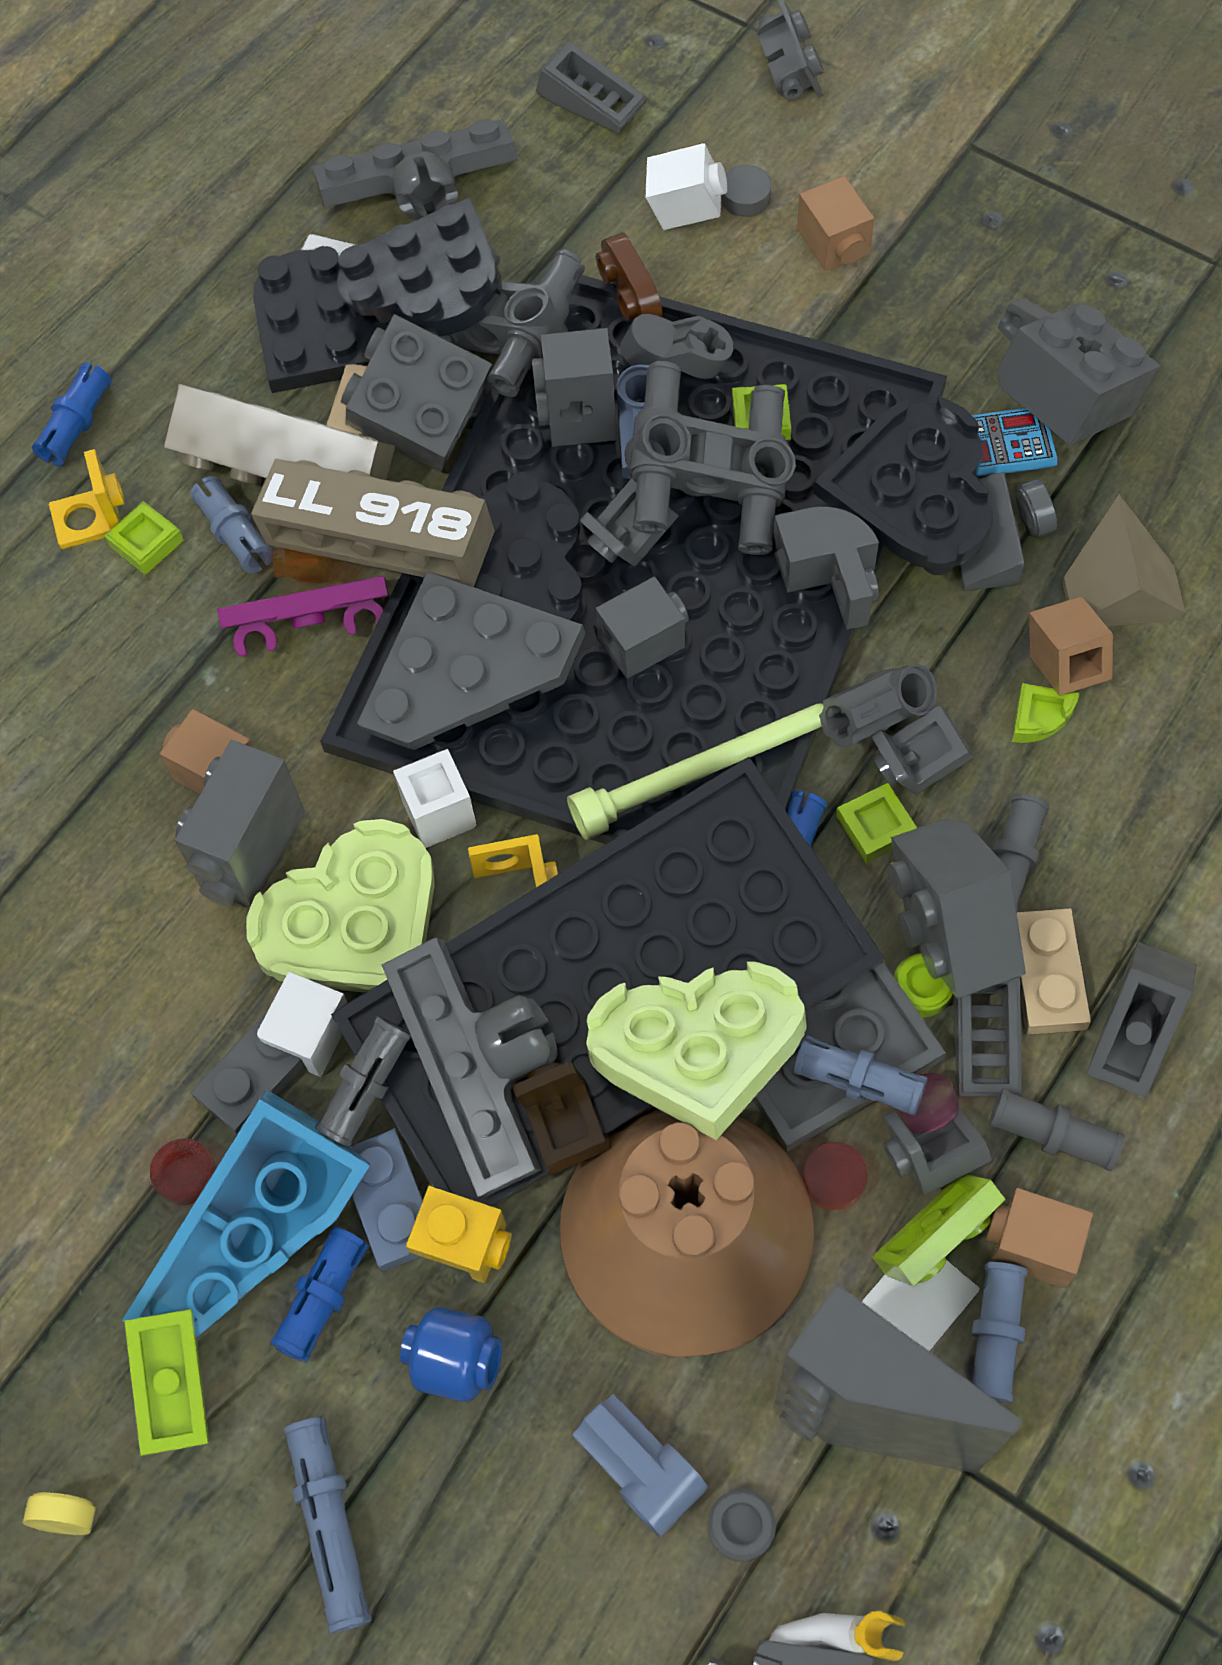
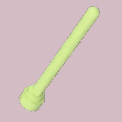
(597, 809)

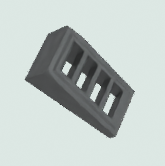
(584, 69)
(1009, 1035)

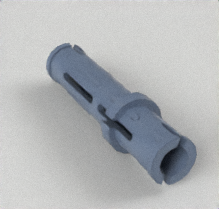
(330, 1539)

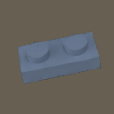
(387, 1199)

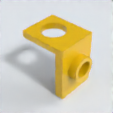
(102, 500)
(526, 855)

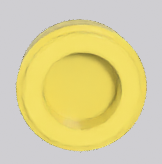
(59, 1513)

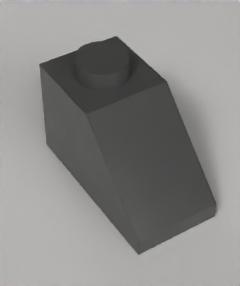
(1142, 1019)

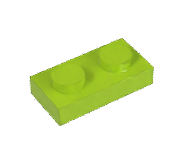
(951, 1217)
(166, 1382)

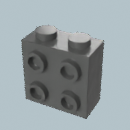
(415, 392)
(239, 824)

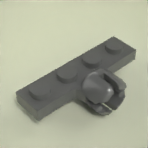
(416, 171)
(472, 1061)

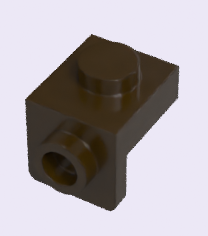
(562, 1115)

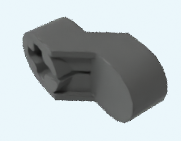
(692, 343)

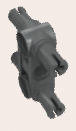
(519, 319)
(709, 458)

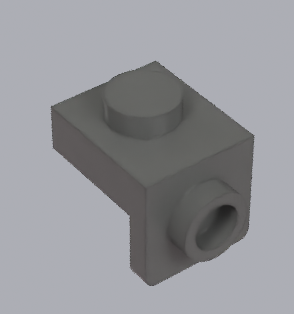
(614, 530)
(922, 751)
(936, 1155)

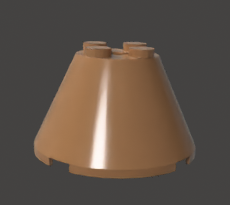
(687, 1235)

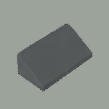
(1001, 556)

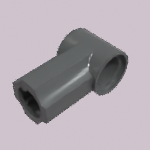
(878, 703)

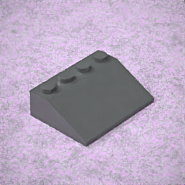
(885, 1394)

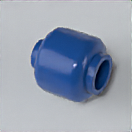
(451, 1354)

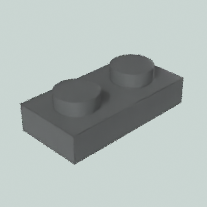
(242, 1077)

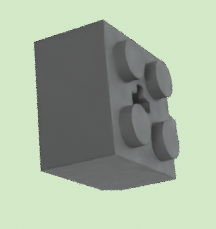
(1072, 368)
(957, 906)

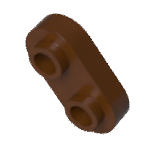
(634, 286)

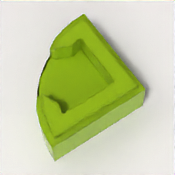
(1041, 713)

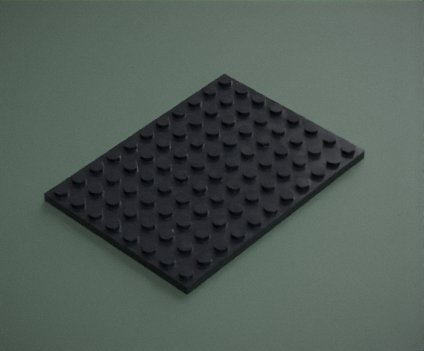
(747, 640)

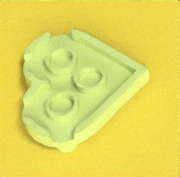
(349, 911)
(700, 1043)

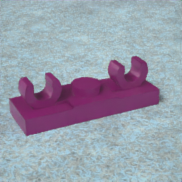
(304, 609)

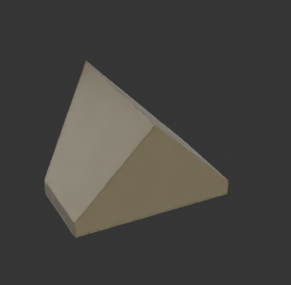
(1125, 572)

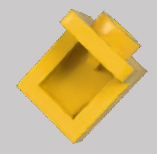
(460, 1233)

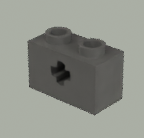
(576, 387)

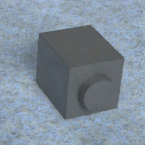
(642, 626)

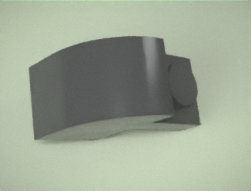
(833, 548)

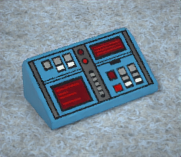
(1014, 442)

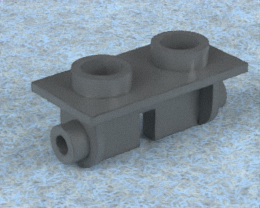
(800, 65)

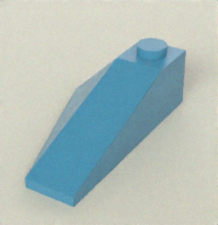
(257, 1209)

